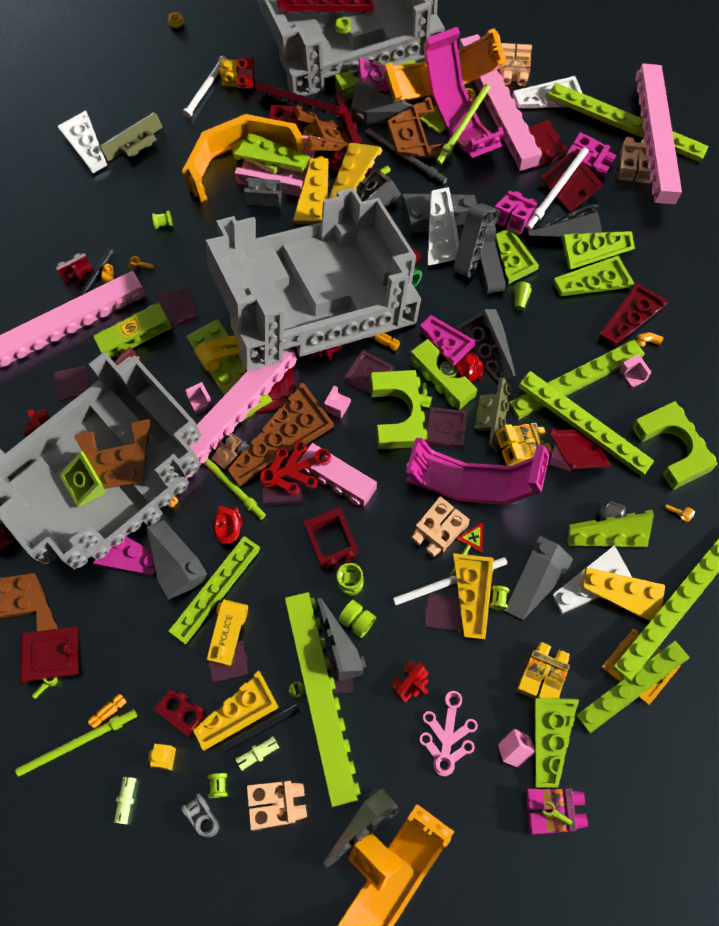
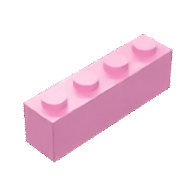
(341, 477)

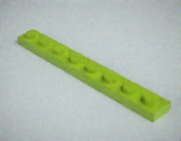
(580, 377)
(586, 424)

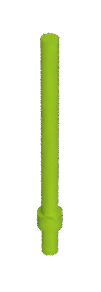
(448, 147)
(249, 503)
(114, 723)

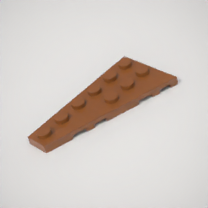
(296, 421)

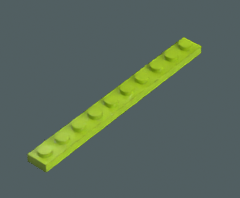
(620, 119)
(669, 615)

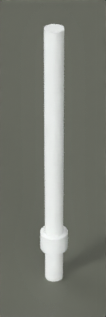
(539, 212)
(438, 585)

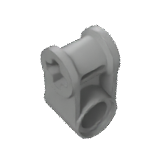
(197, 813)

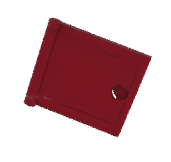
(548, 142)
(580, 180)
(280, 392)
(578, 449)
(45, 654)

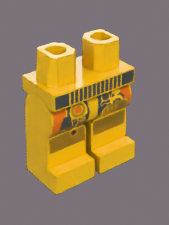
(521, 442)
(544, 667)

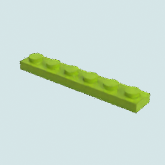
(214, 590)
(625, 692)

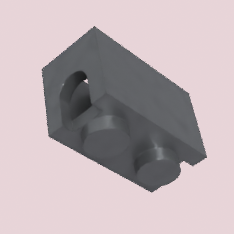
(263, 192)

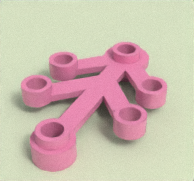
(447, 737)

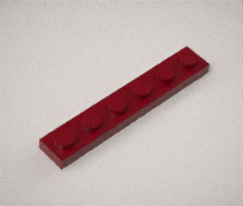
(325, 6)
(307, 102)
(350, 126)

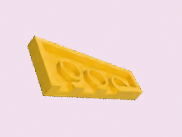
(354, 166)
(313, 193)
(474, 588)
(633, 594)
(239, 711)

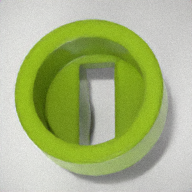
(301, 687)

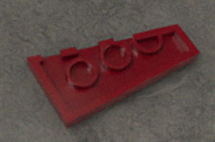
(633, 312)

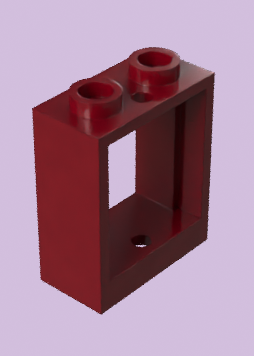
(323, 521)

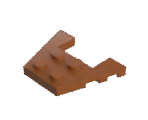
(408, 132)
(331, 134)
(119, 464)
(25, 596)

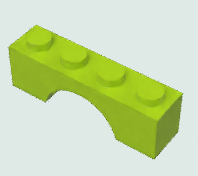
(457, 390)

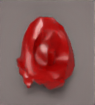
(470, 367)
(227, 524)

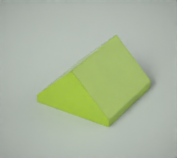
(81, 480)

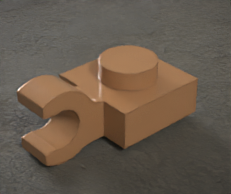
(226, 452)

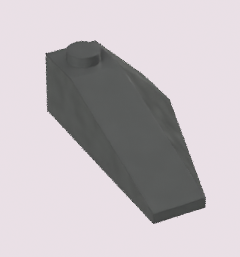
(373, 106)
(378, 186)
(579, 221)
(490, 343)
(174, 562)
(542, 572)
(343, 652)
(370, 816)

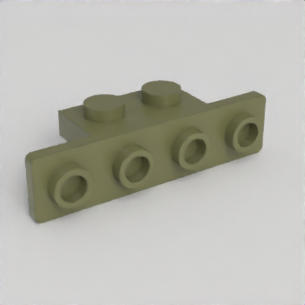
(132, 139)
(492, 412)

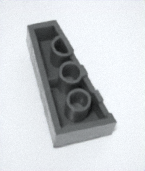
(417, 210)

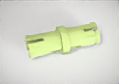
(257, 753)
(124, 800)

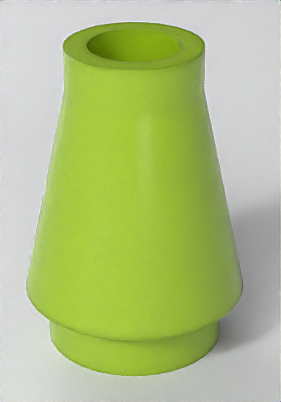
(521, 294)

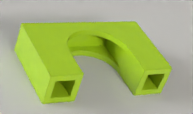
(404, 386)
(673, 420)

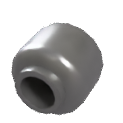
(612, 509)

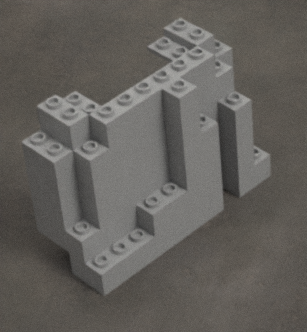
(315, 50)
(314, 281)
(38, 503)

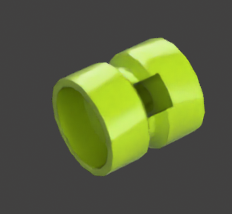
(350, 579)
(356, 618)

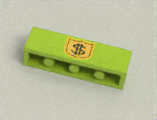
(133, 330)

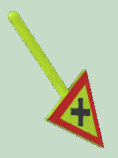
(472, 538)

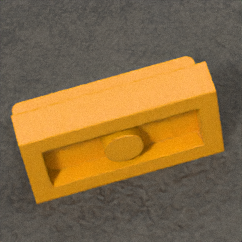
(374, 861)

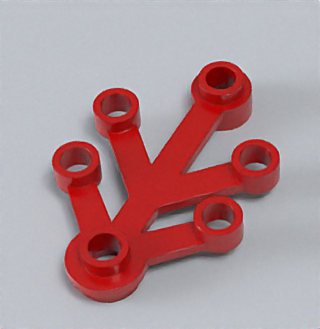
(292, 468)

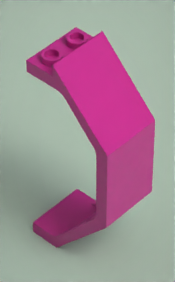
(451, 96)
(476, 481)

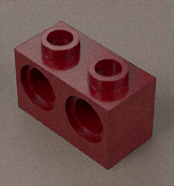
(286, 114)
(177, 716)

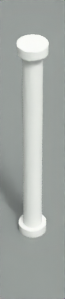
(187, 112)

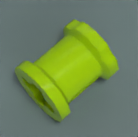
(162, 219)
(499, 597)
(221, 785)

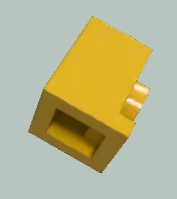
(228, 72)
(162, 757)

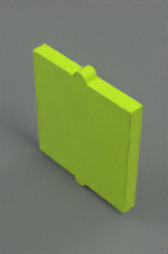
(434, 121)

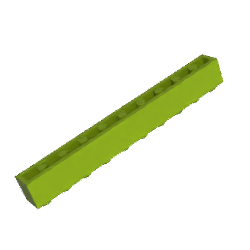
(321, 701)

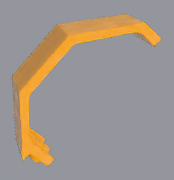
(476, 61)
(226, 135)
(417, 849)

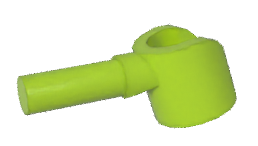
(426, 399)
(44, 685)
(556, 814)

